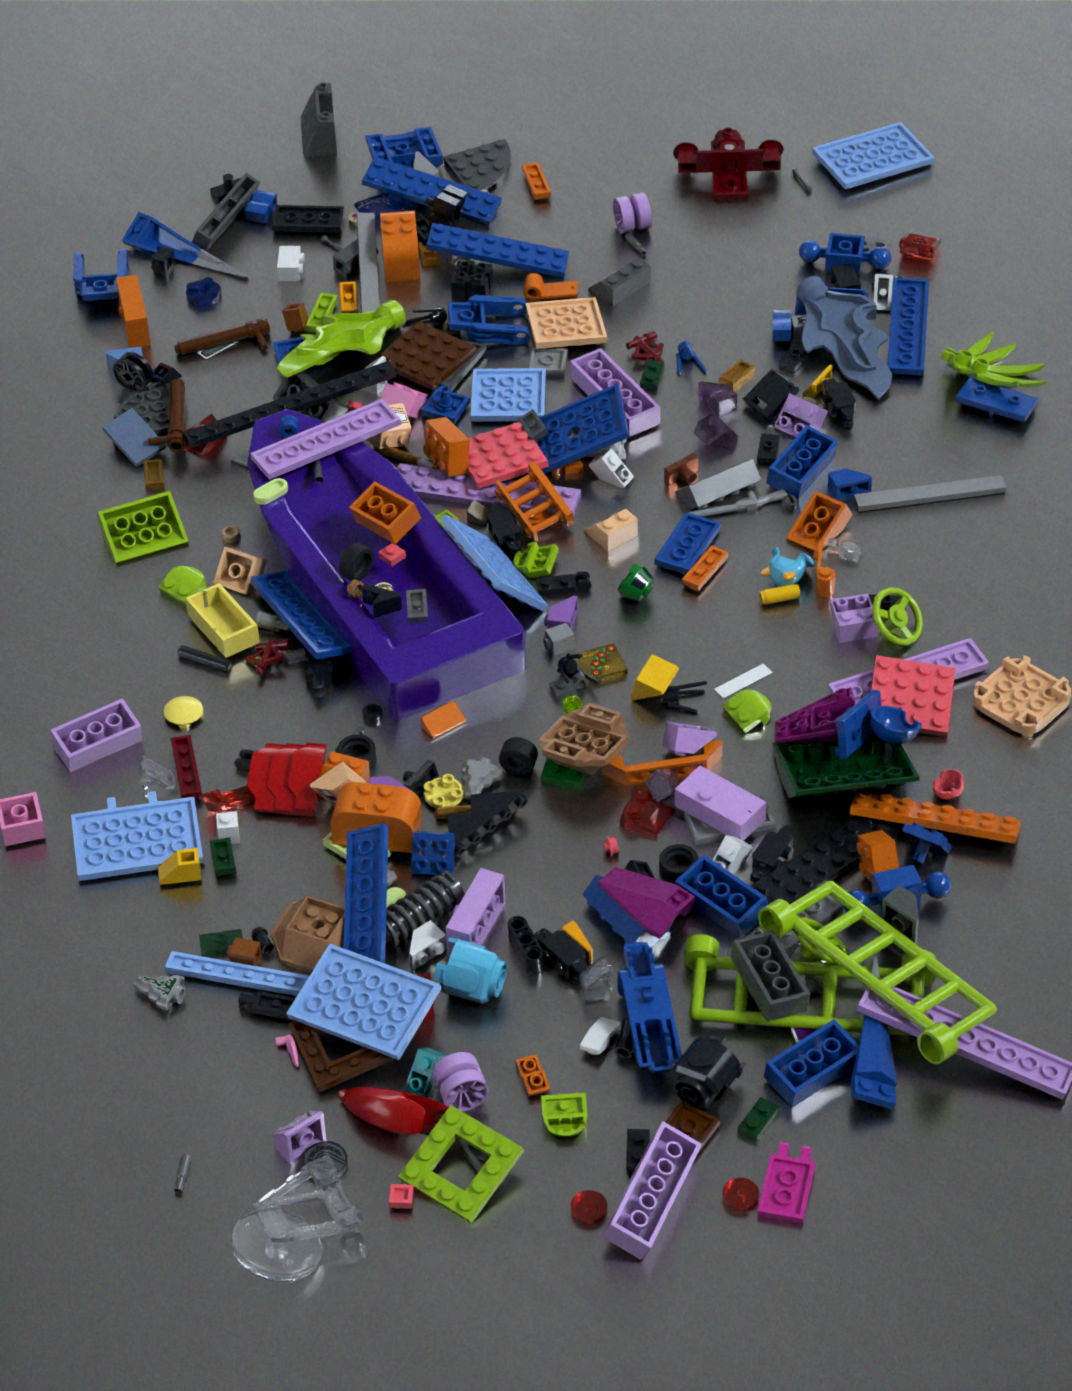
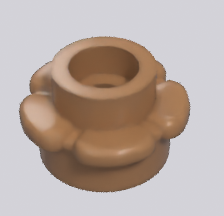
(355, 589)

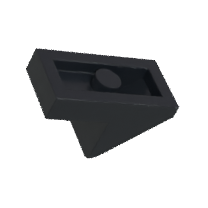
(383, 600)

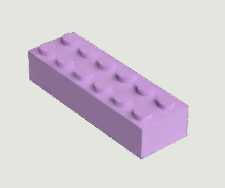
(598, 371)
(651, 1190)

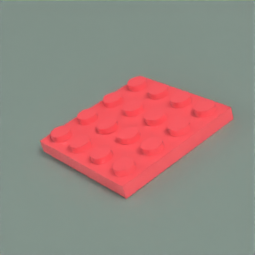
(502, 455)
(919, 689)

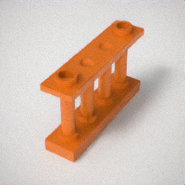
(544, 487)

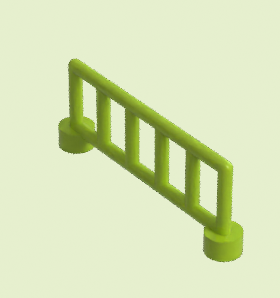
(702, 956)
(937, 1039)

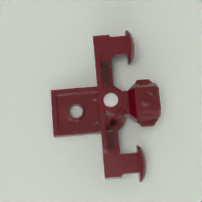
(729, 162)

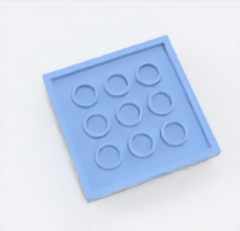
(507, 393)

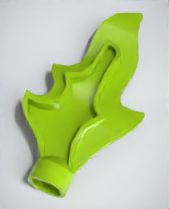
(341, 333)

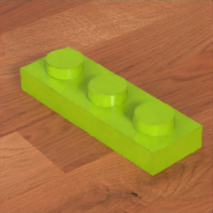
(324, 306)

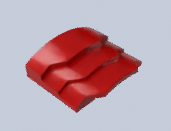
(282, 778)

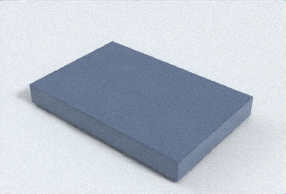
(131, 437)

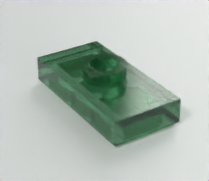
(218, 942)

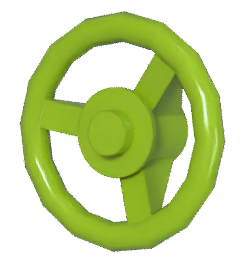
(897, 617)
(811, 952)

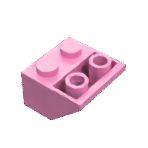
(412, 399)

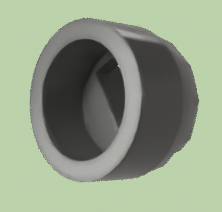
(786, 502)

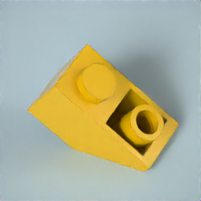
(180, 867)

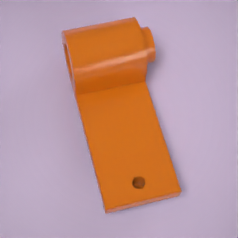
(536, 290)
(824, 575)

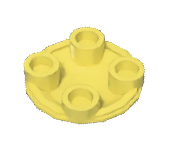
(183, 711)
(443, 791)

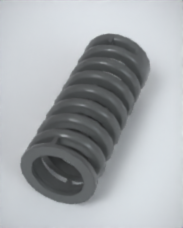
(422, 908)

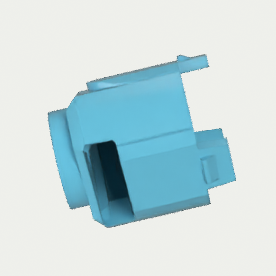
(471, 972)

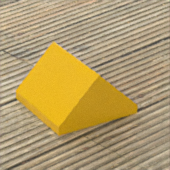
(654, 678)

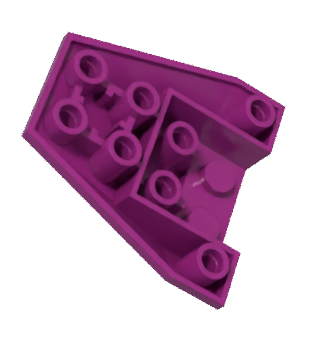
(815, 721)
(647, 899)

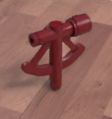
(643, 343)
(269, 649)

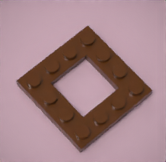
(327, 1073)

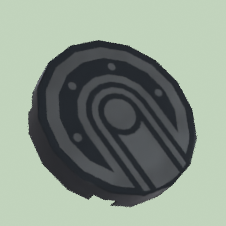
(329, 1148)

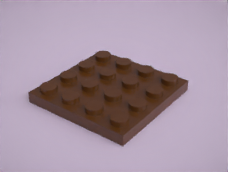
(427, 355)

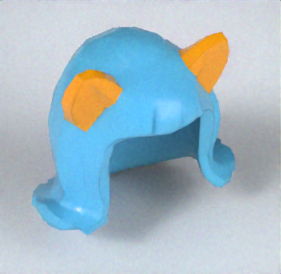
(785, 570)

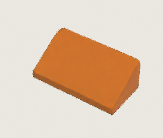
(442, 719)

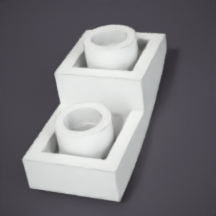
(599, 1035)

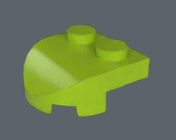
(536, 560)
(183, 582)
(748, 709)
(564, 1113)

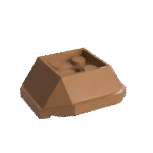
(585, 738)
(307, 931)

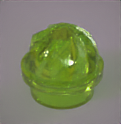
(572, 703)

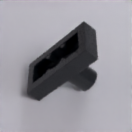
(220, 191)
(416, 780)

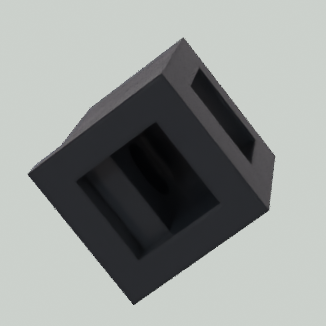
(163, 260)

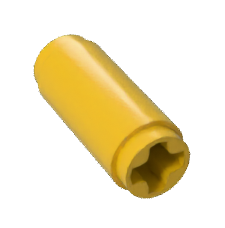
(779, 594)

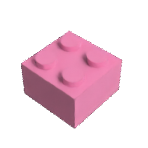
(21, 819)

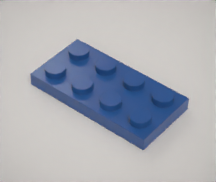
(687, 543)

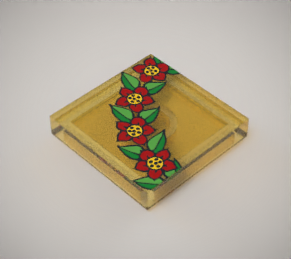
(603, 663)

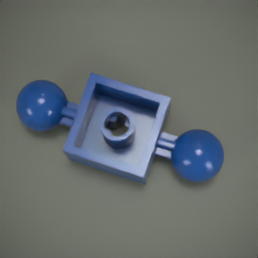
(845, 250)
(935, 885)

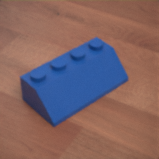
(612, 913)

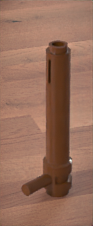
(248, 330)
(175, 434)

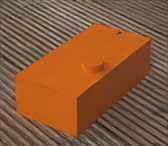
(133, 311)

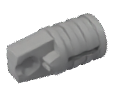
(270, 622)

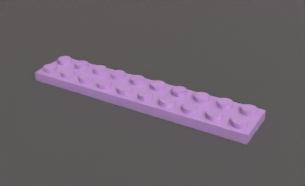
(462, 489)
(982, 1045)

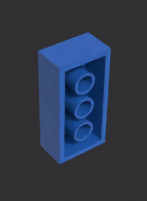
(802, 462)
(722, 896)
(812, 1063)

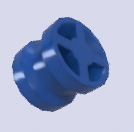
(288, 426)

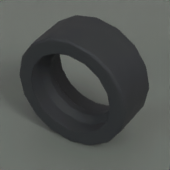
(347, 565)
(359, 742)
(672, 852)

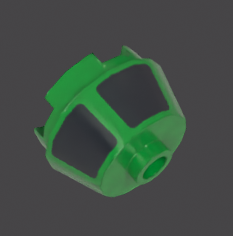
(636, 584)

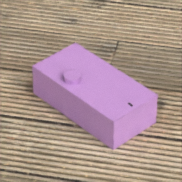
(96, 735)
(720, 803)
(478, 909)

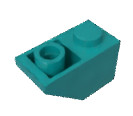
(420, 1077)

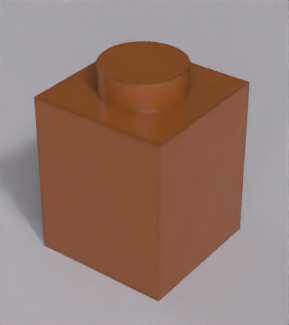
(295, 317)
(244, 952)

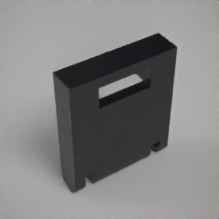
(773, 391)

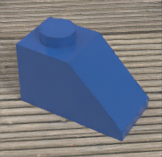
(847, 482)

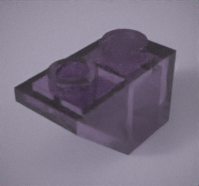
(717, 397)
(715, 432)
(663, 784)

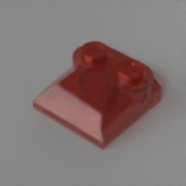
(918, 246)
(645, 814)

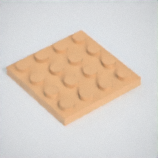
(566, 323)

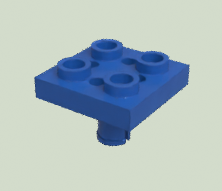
(445, 404)
(925, 841)
(441, 843)

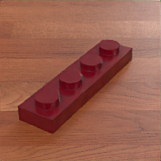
(186, 766)

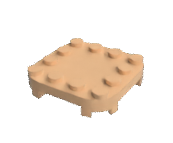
(1022, 696)

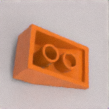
(819, 521)

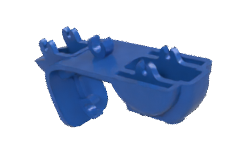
(649, 1009)

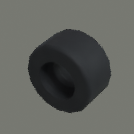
(518, 756)

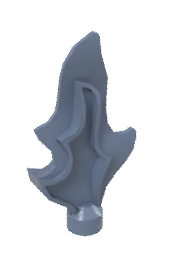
(843, 329)

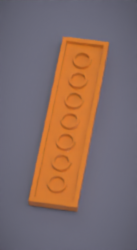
(936, 817)

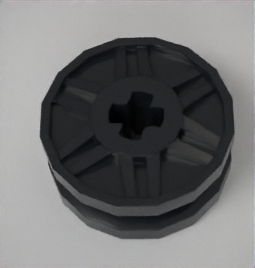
(132, 372)

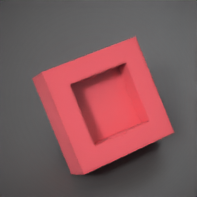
(392, 554)
(401, 1196)

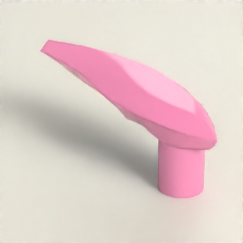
(291, 1046)

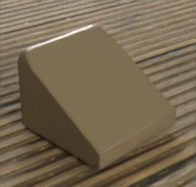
(477, 513)

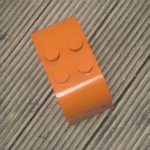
(400, 246)
(371, 804)

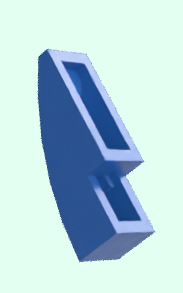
(781, 325)

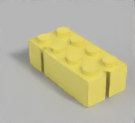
(222, 620)

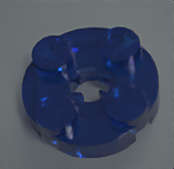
(196, 289)

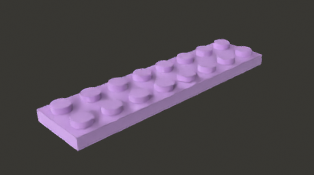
(325, 439)
(961, 655)

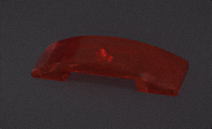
(227, 801)

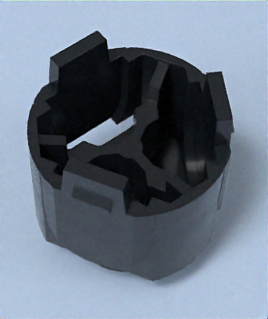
(705, 1071)

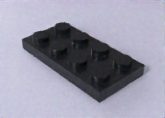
(308, 218)

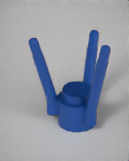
(686, 352)

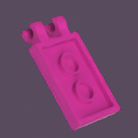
(787, 1185)

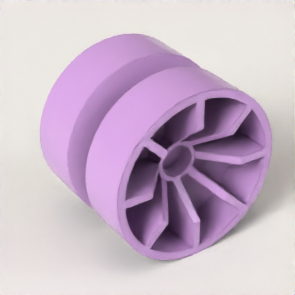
(632, 213)
(460, 1081)

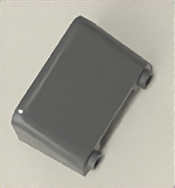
(318, 123)

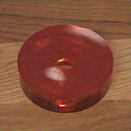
(589, 1199)
(740, 1203)

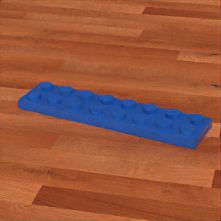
(418, 185)
(497, 250)
(908, 326)
(301, 615)
(366, 891)

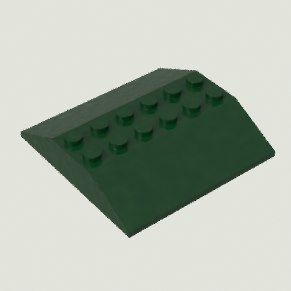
(817, 770)

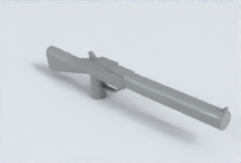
(743, 504)

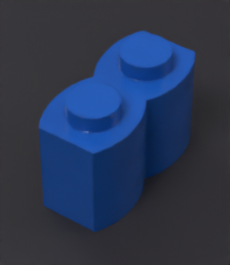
(260, 206)

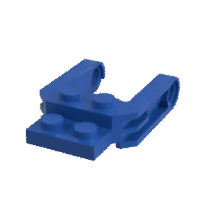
(100, 285)
(471, 318)

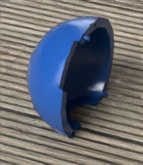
(892, 726)

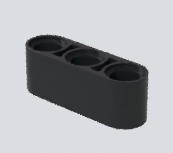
(525, 944)

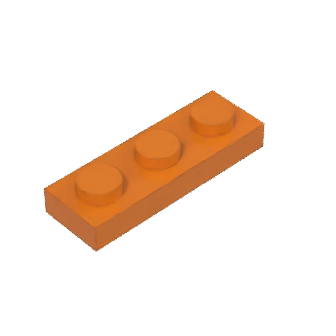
(536, 180)
(704, 568)

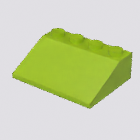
(142, 527)

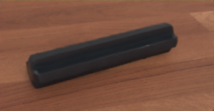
(204, 658)

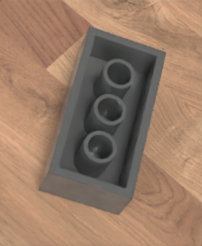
(770, 976)

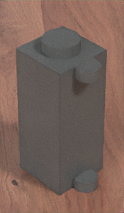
(347, 259)

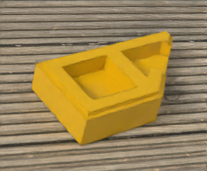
(427, 256)

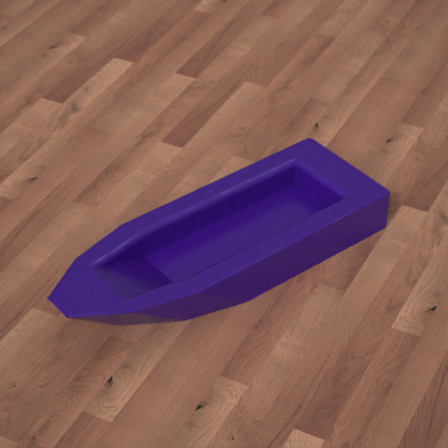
(405, 665)

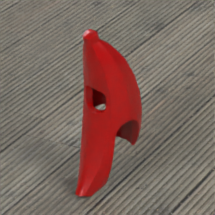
(393, 1109)

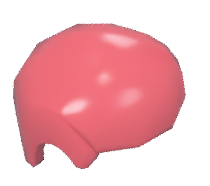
(949, 784)

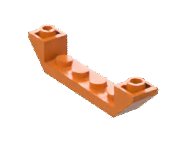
(684, 766)

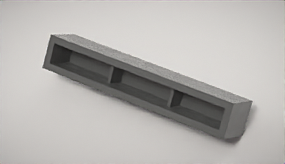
(225, 212)

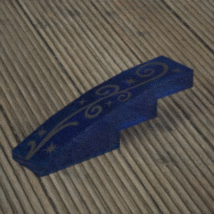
(383, 203)

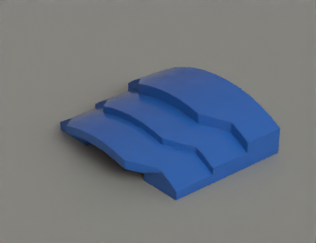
(402, 147)

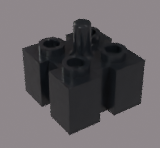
(447, 206)
(471, 280)

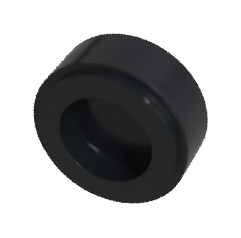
(372, 713)

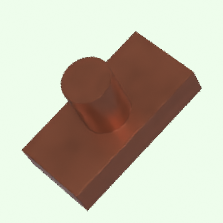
(682, 469)

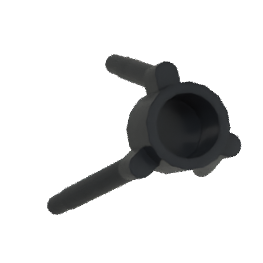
(437, 316)
(569, 666)
(673, 694)
(624, 1044)

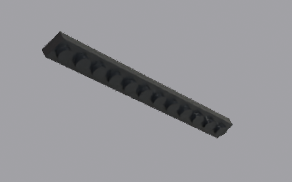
(295, 402)

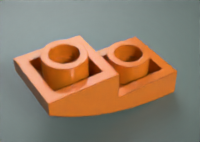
(532, 1075)

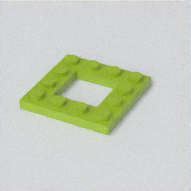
(463, 1203)

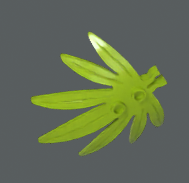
(977, 366)

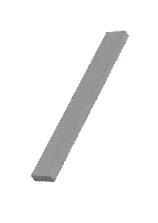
(367, 262)
(929, 493)

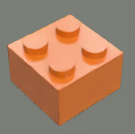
(877, 853)

